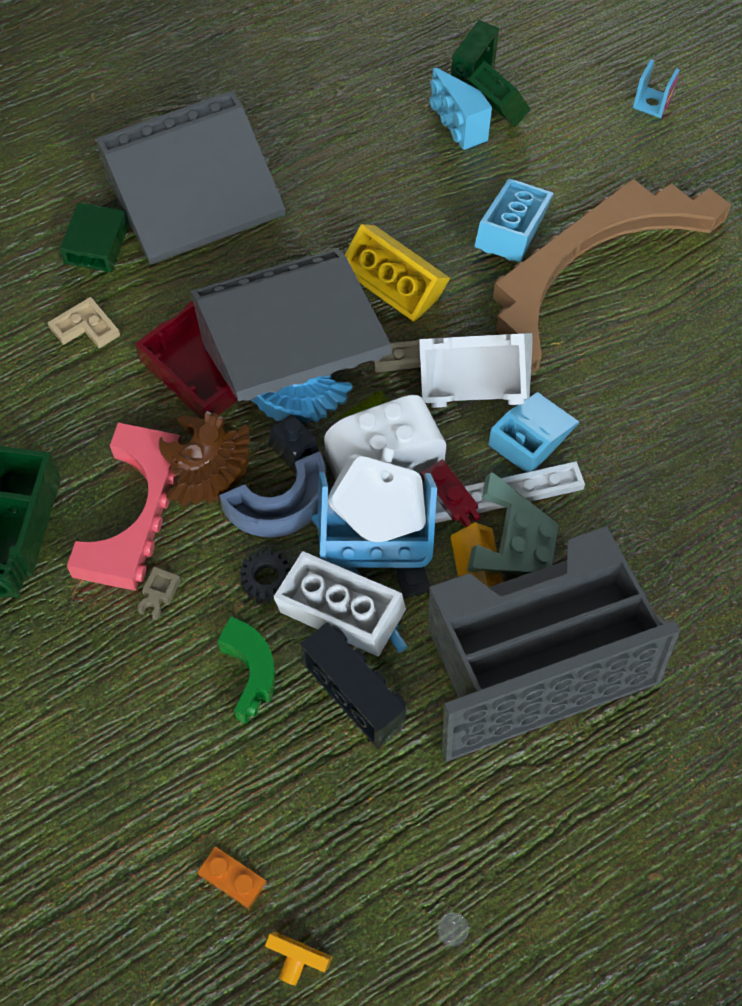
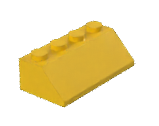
(394, 272)

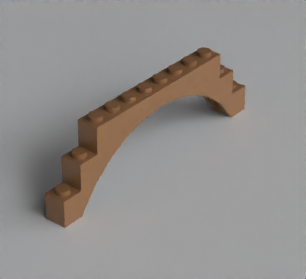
(624, 212)

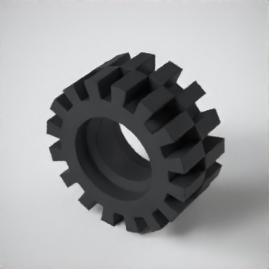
(256, 563)

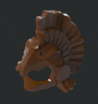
(209, 462)

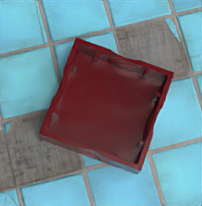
(181, 362)

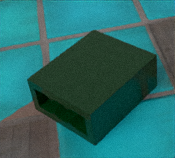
(94, 237)

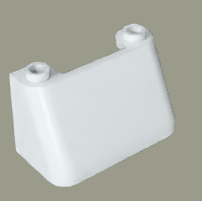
(476, 368)

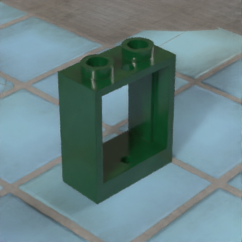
(474, 51)
(500, 94)

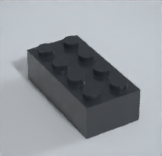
(353, 684)

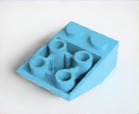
(460, 109)
(531, 432)

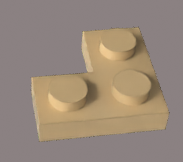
(85, 318)

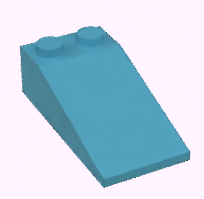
(513, 220)

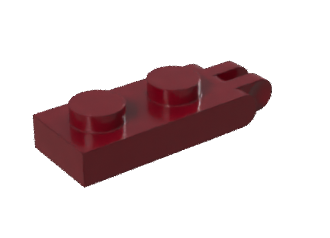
(452, 494)

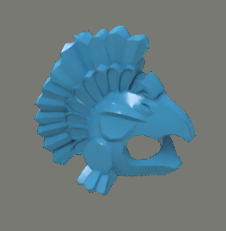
(306, 400)

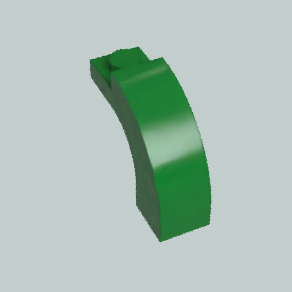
(249, 646)

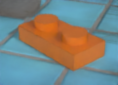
(232, 877)

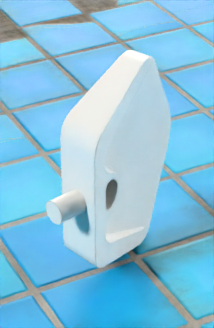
(378, 497)

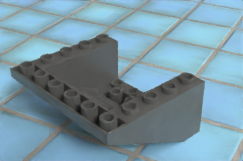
(190, 177)
(288, 324)

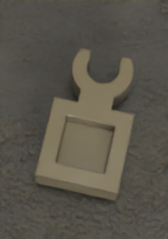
(158, 588)

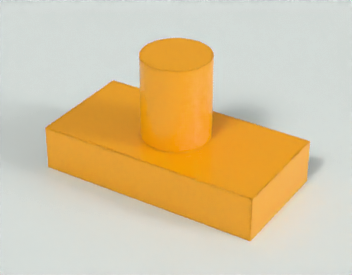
(297, 956)

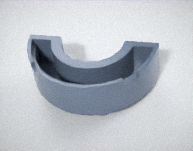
(278, 514)

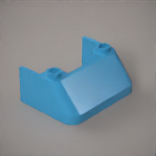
(348, 549)

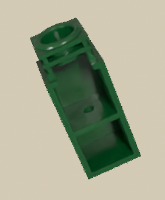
(26, 502)

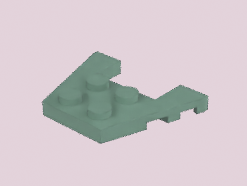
(526, 537)

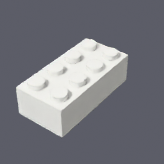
(326, 593)

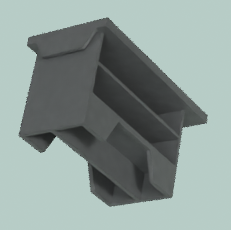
(544, 644)

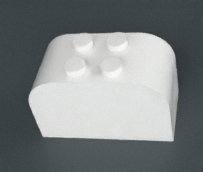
(396, 425)

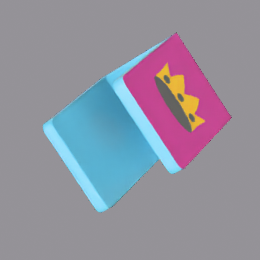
(644, 93)

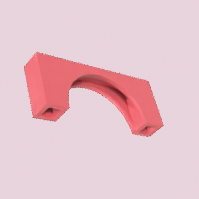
(123, 557)

